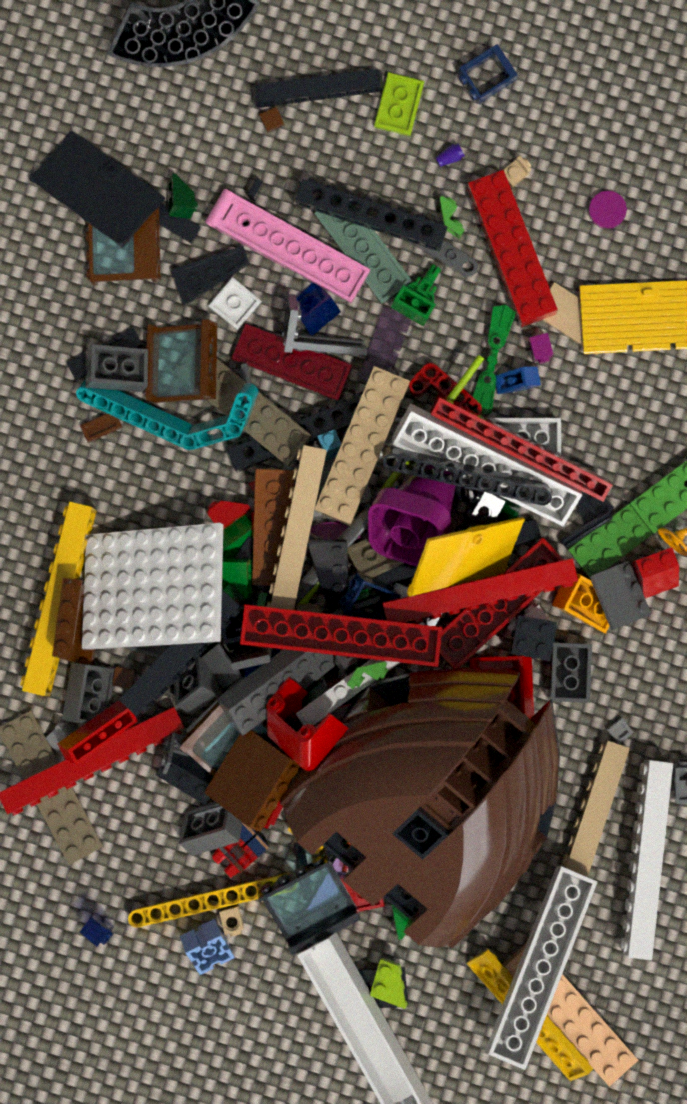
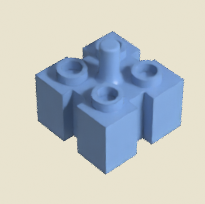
(207, 946)

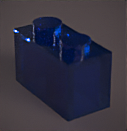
(97, 930)

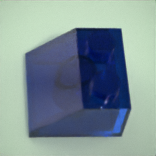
(316, 308)

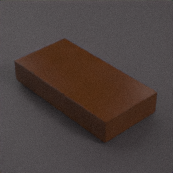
(100, 427)

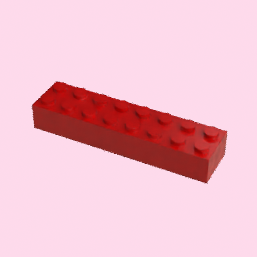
(512, 248)
(476, 627)

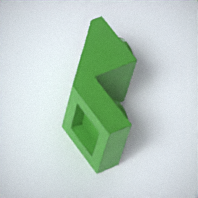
(447, 210)
(375, 671)

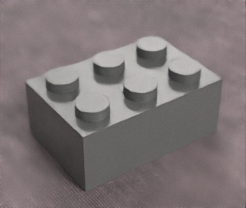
(116, 368)
(570, 672)

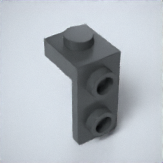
(170, 747)

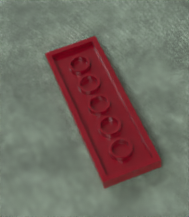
(303, 368)

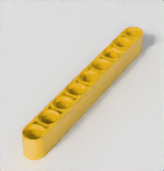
(186, 910)

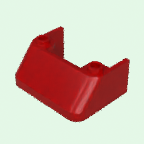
(308, 744)

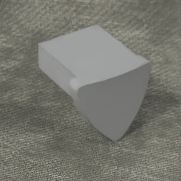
(59, 733)

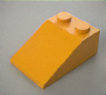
(582, 603)

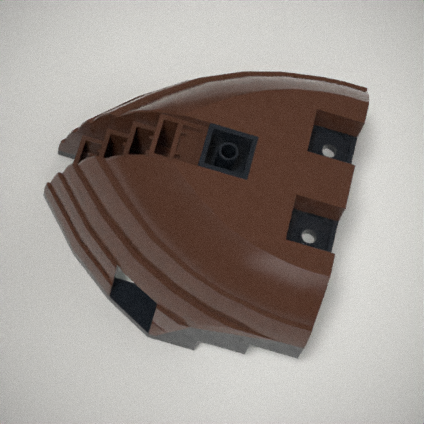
(435, 795)

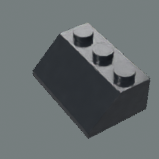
(187, 776)

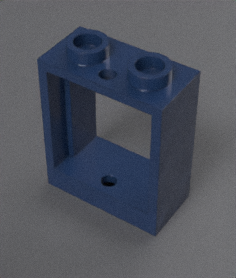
(503, 63)
(353, 591)

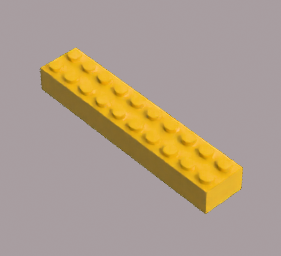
(67, 564)

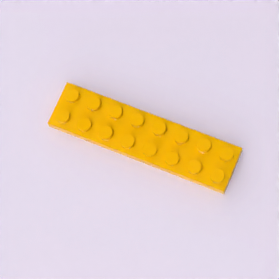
(551, 1037)

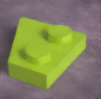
(388, 983)

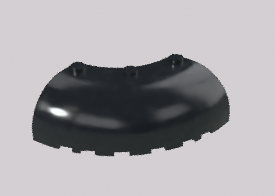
(179, 31)

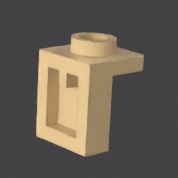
(517, 171)

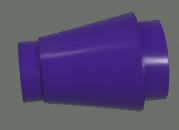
(450, 155)

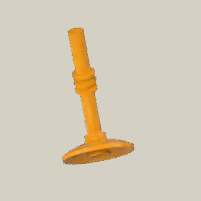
(674, 539)

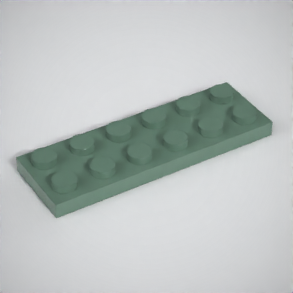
(368, 249)

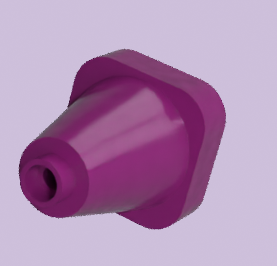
(408, 516)

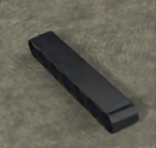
(317, 88)

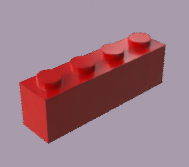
(96, 732)

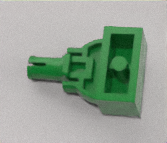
(416, 300)

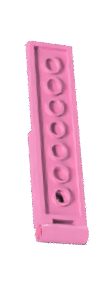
(287, 246)

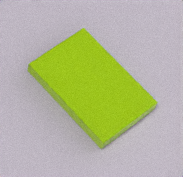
(399, 104)

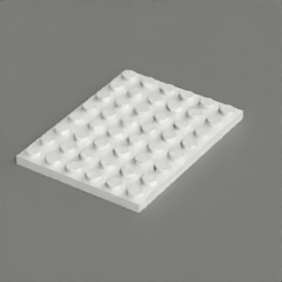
(153, 587)

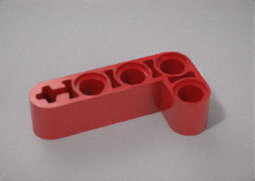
(435, 381)

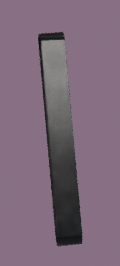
(460, 469)

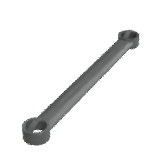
(350, 534)

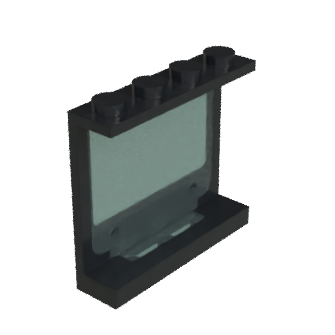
(309, 904)

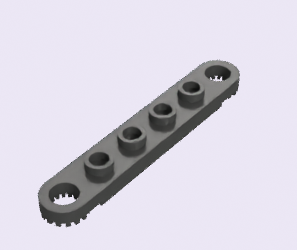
(448, 254)

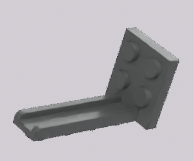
(318, 344)

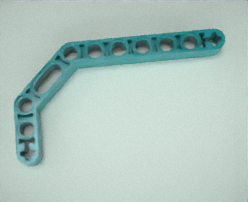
(168, 426)

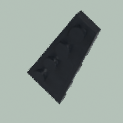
(332, 569)

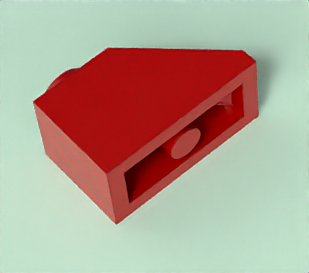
(226, 512)

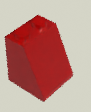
(657, 572)

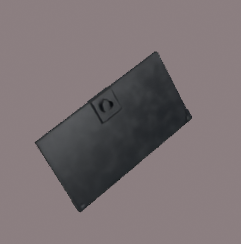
(97, 189)

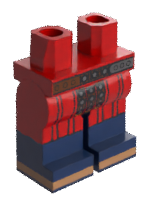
(238, 855)

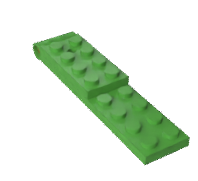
(633, 523)

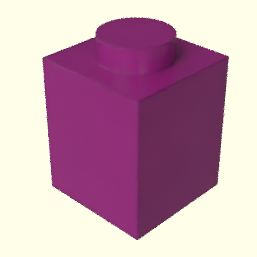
(540, 348)

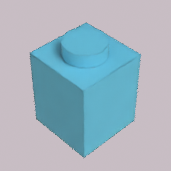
(329, 442)

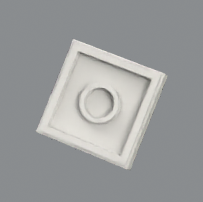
(235, 303)

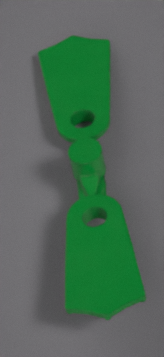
(500, 325)

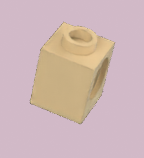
(232, 912)

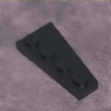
(203, 275)

